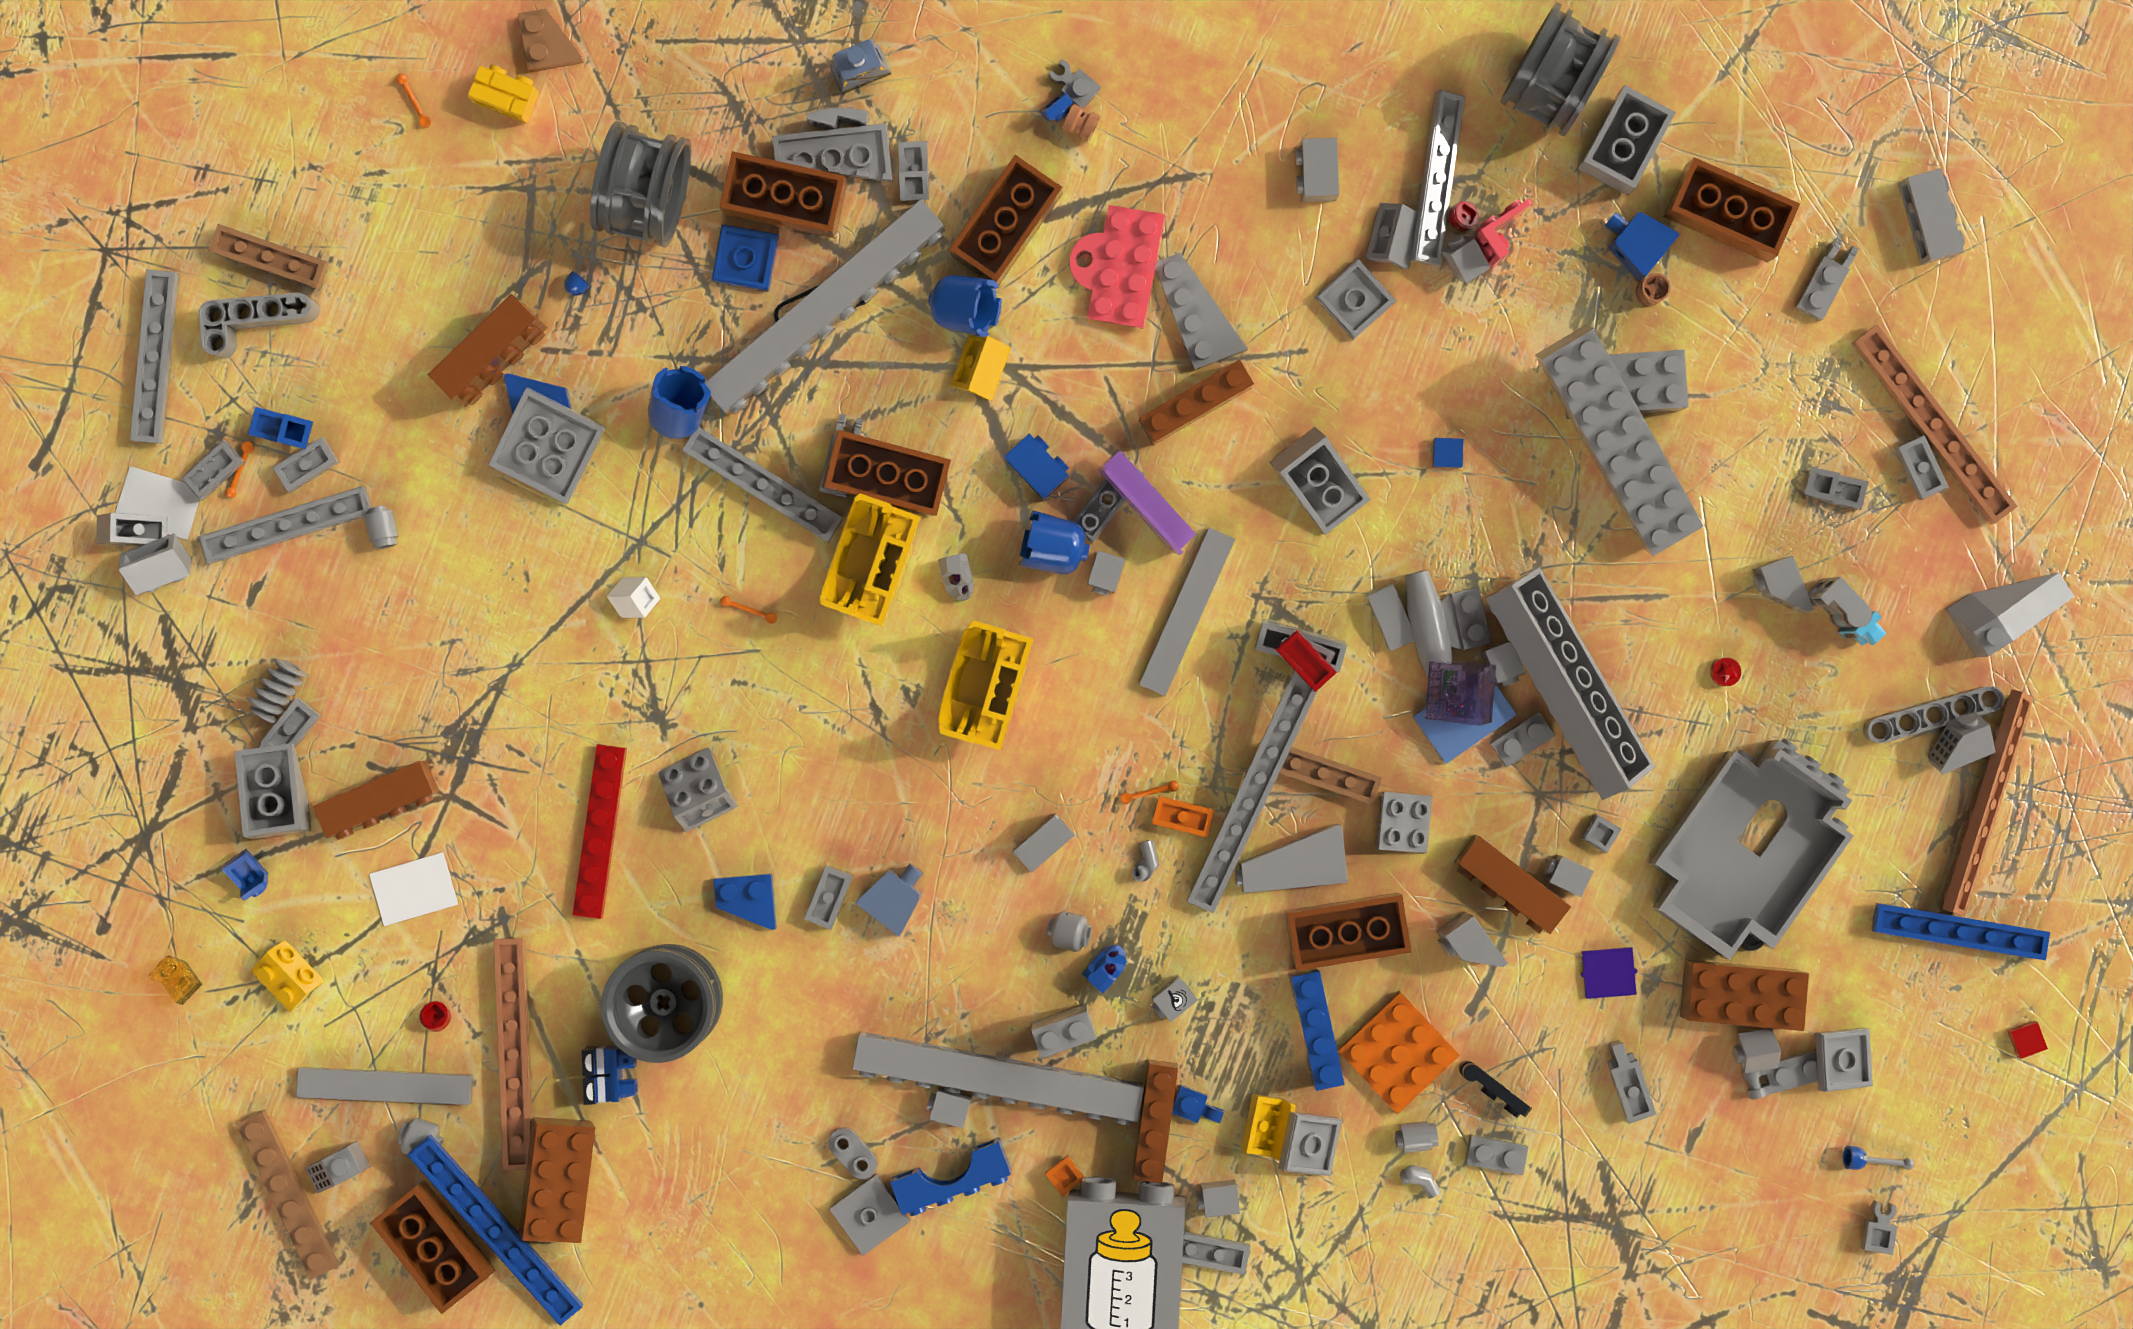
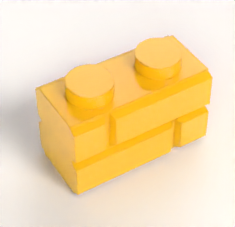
(503, 93)

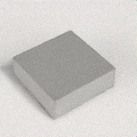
(1601, 833)

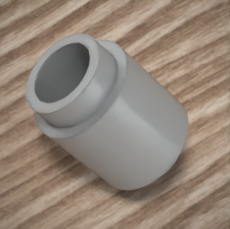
(381, 527)
(1416, 1137)

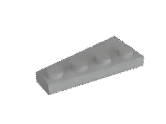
(841, 151)
(1199, 320)

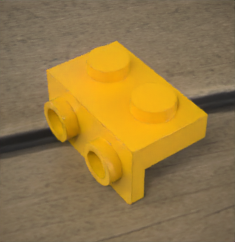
(286, 975)
(1266, 1125)

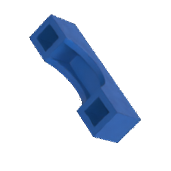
(1316, 1029)
(917, 1190)

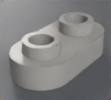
(856, 1151)

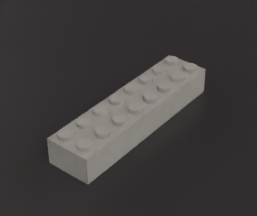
(1619, 439)
(1570, 684)

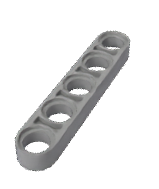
(1919, 717)

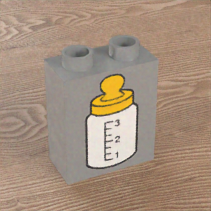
(1122, 1256)

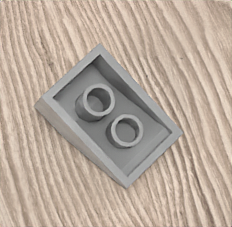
(1320, 480)
(271, 792)

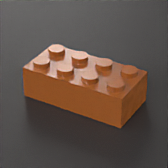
(783, 194)
(1731, 210)
(1006, 220)
(488, 351)
(886, 472)
(1348, 931)
(1744, 995)
(556, 1180)
(432, 1246)

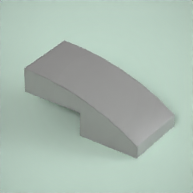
(831, 117)
(913, 170)
(1836, 489)
(1390, 616)

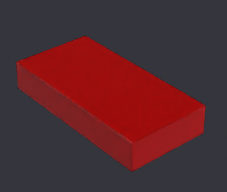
(1306, 660)

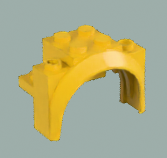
(869, 560)
(983, 684)

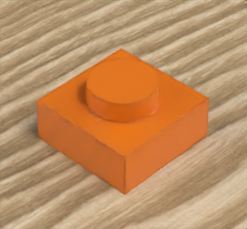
(1064, 1175)

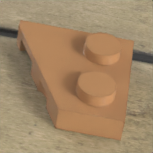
(545, 42)

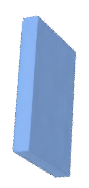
(1454, 738)

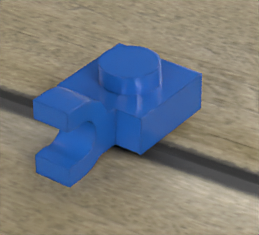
(1192, 1104)

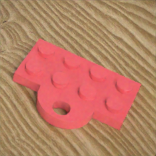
(1121, 265)

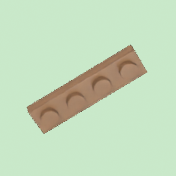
(268, 256)
(1331, 775)

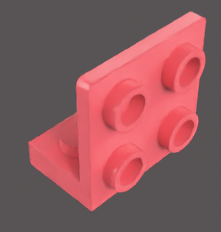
(1495, 245)

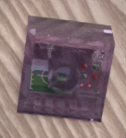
(1460, 692)

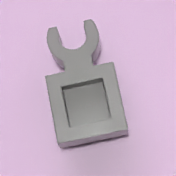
(1077, 86)
(1880, 1234)

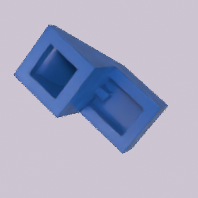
(280, 428)

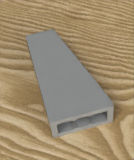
(1299, 863)

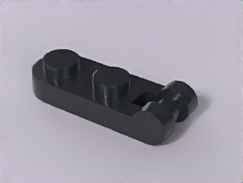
(1494, 1089)

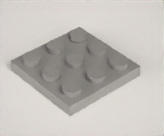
(547, 445)

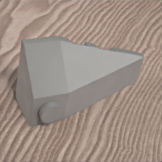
(2004, 613)

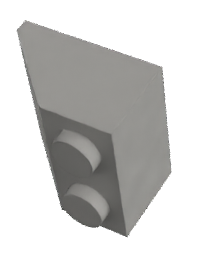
(1469, 942)

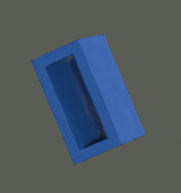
(1037, 466)

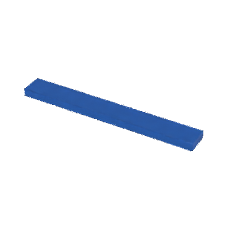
(495, 1229)

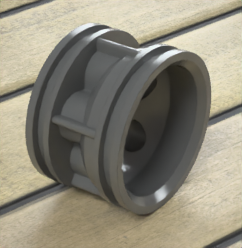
(1560, 70)
(640, 184)
(624, 1018)

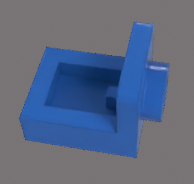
(246, 874)

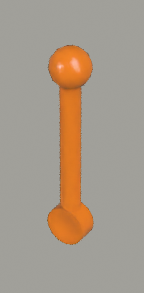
(424, 121)
(247, 448)
(726, 601)
(1172, 786)

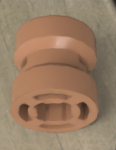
(1081, 123)
(1658, 287)

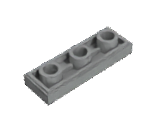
(1096, 514)

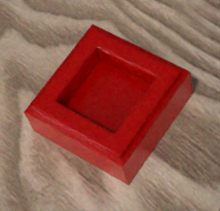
(2027, 1039)

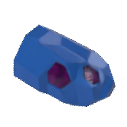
(1105, 967)

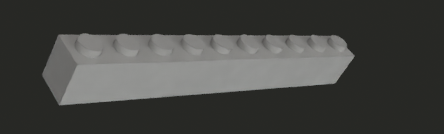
(824, 307)
(998, 1077)

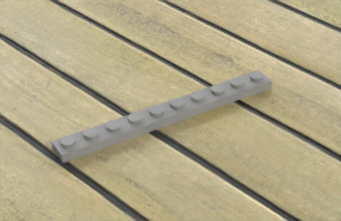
(1254, 790)

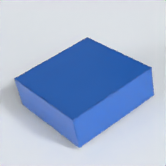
(1448, 452)

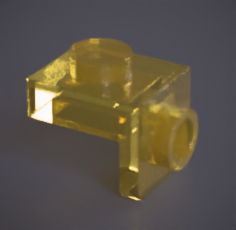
(176, 978)

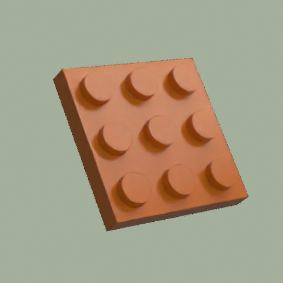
(1398, 1052)

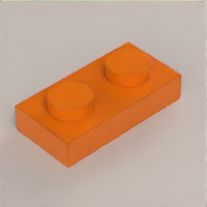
(1183, 816)

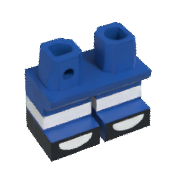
(604, 1074)

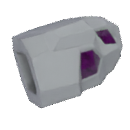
(957, 576)

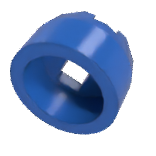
(575, 284)

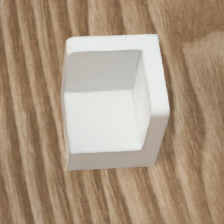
(633, 597)

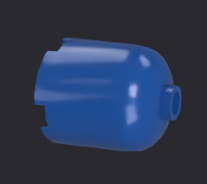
(965, 304)
(677, 402)
(1053, 544)

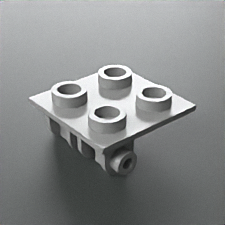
(1404, 822)

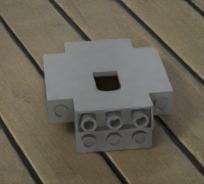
(1726, 889)

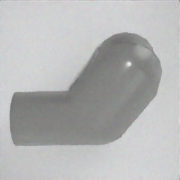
(1148, 863)
(1420, 1176)

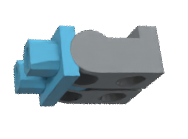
(1847, 610)

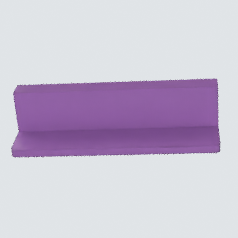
(1146, 502)

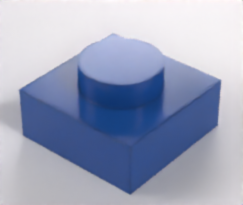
(1057, 108)

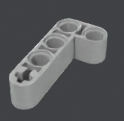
(258, 317)

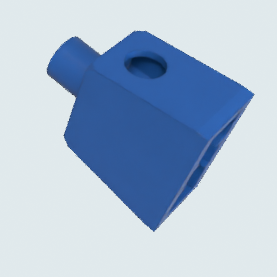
(1639, 242)

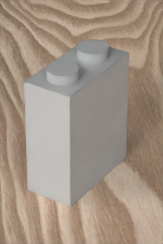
(1063, 1030)

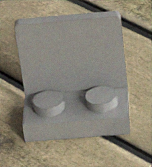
(696, 790)

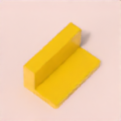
(980, 366)

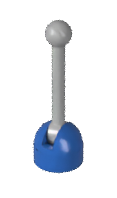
(1856, 1158)

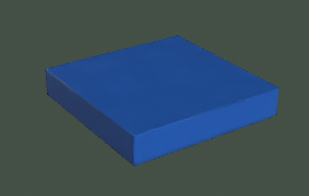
(745, 257)

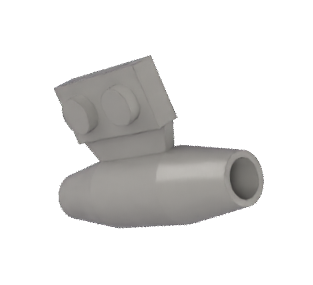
(1443, 624)

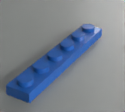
(1960, 931)

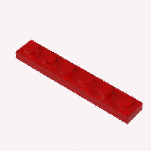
(599, 831)

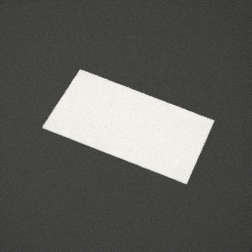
(159, 496)
(413, 889)

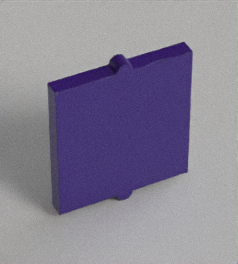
(1609, 972)

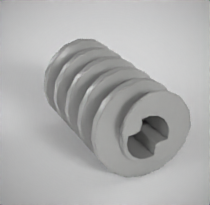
(276, 690)

